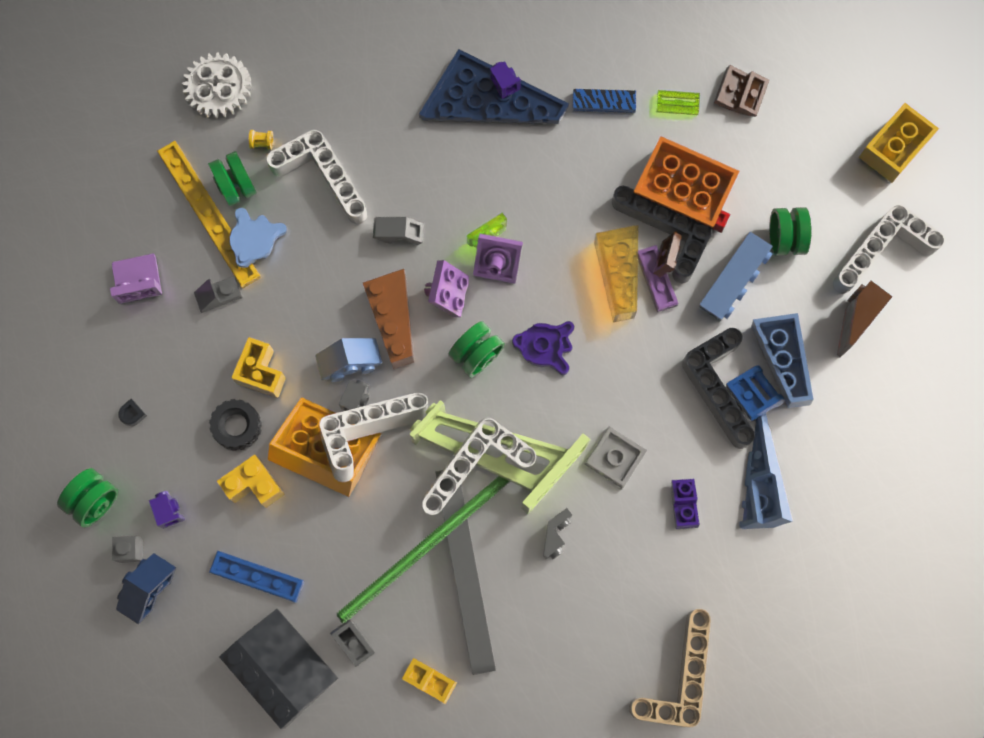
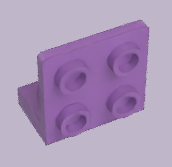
(135, 279)

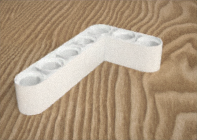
(327, 169)
(879, 242)
(388, 415)
(471, 460)

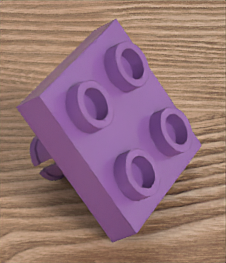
(497, 258)
(447, 288)

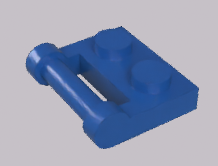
(750, 397)

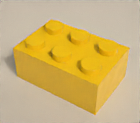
(898, 142)

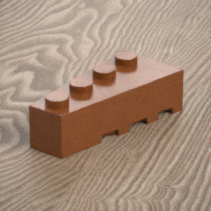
(391, 311)

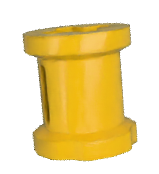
(260, 139)

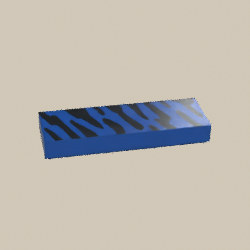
(604, 100)

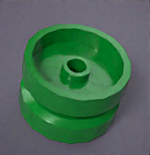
(230, 179)
(790, 231)
(476, 349)
(87, 497)

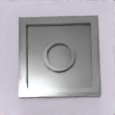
(615, 457)

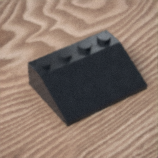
(278, 668)

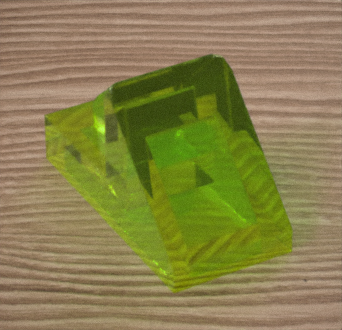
(493, 227)

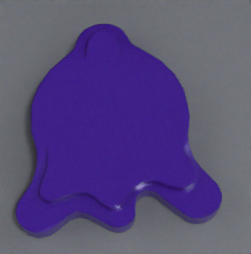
(544, 345)

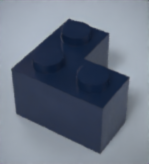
(143, 586)

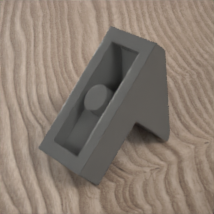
(213, 295)
(352, 642)

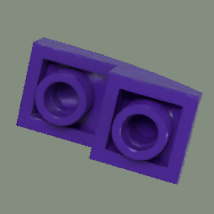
(684, 503)

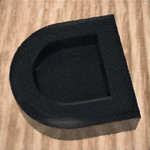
(131, 413)

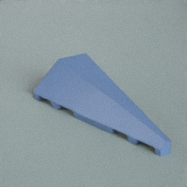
(765, 496)

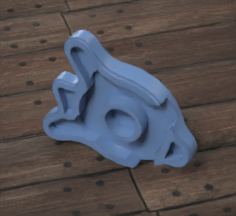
(253, 239)

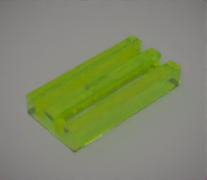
(678, 106)

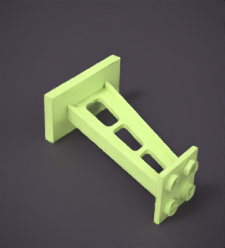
(559, 458)

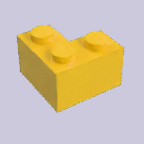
(253, 369)
(251, 477)

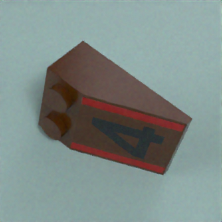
(860, 313)

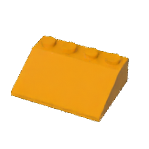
(301, 450)

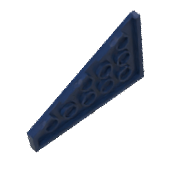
(469, 95)

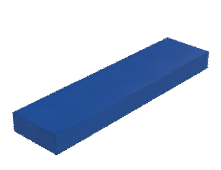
(256, 576)

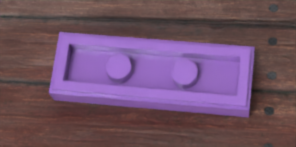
(659, 288)

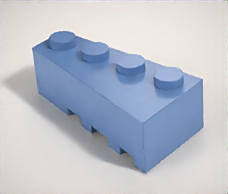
(735, 276)
(785, 353)

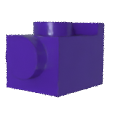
(504, 79)
(165, 510)

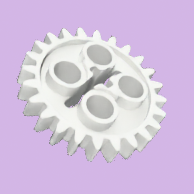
(217, 85)

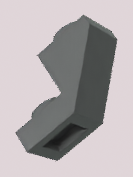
(396, 228)
(553, 541)

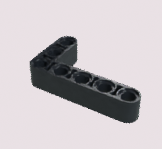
(666, 225)
(717, 387)

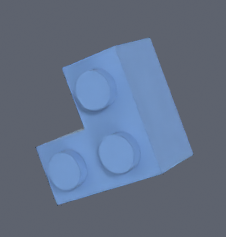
(348, 357)

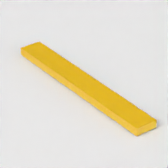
(205, 210)

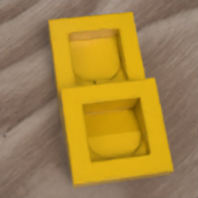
(429, 680)

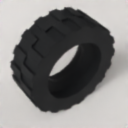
(229, 408)

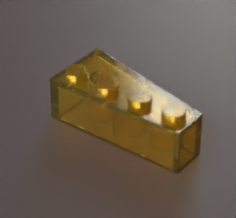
(619, 270)

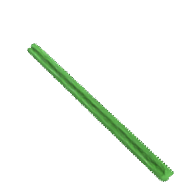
(421, 549)

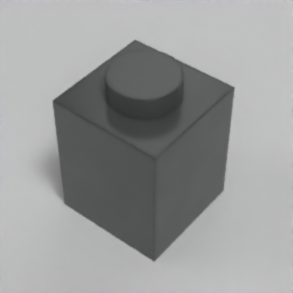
(127, 549)

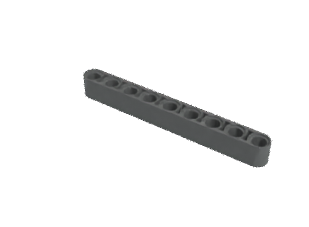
(468, 586)

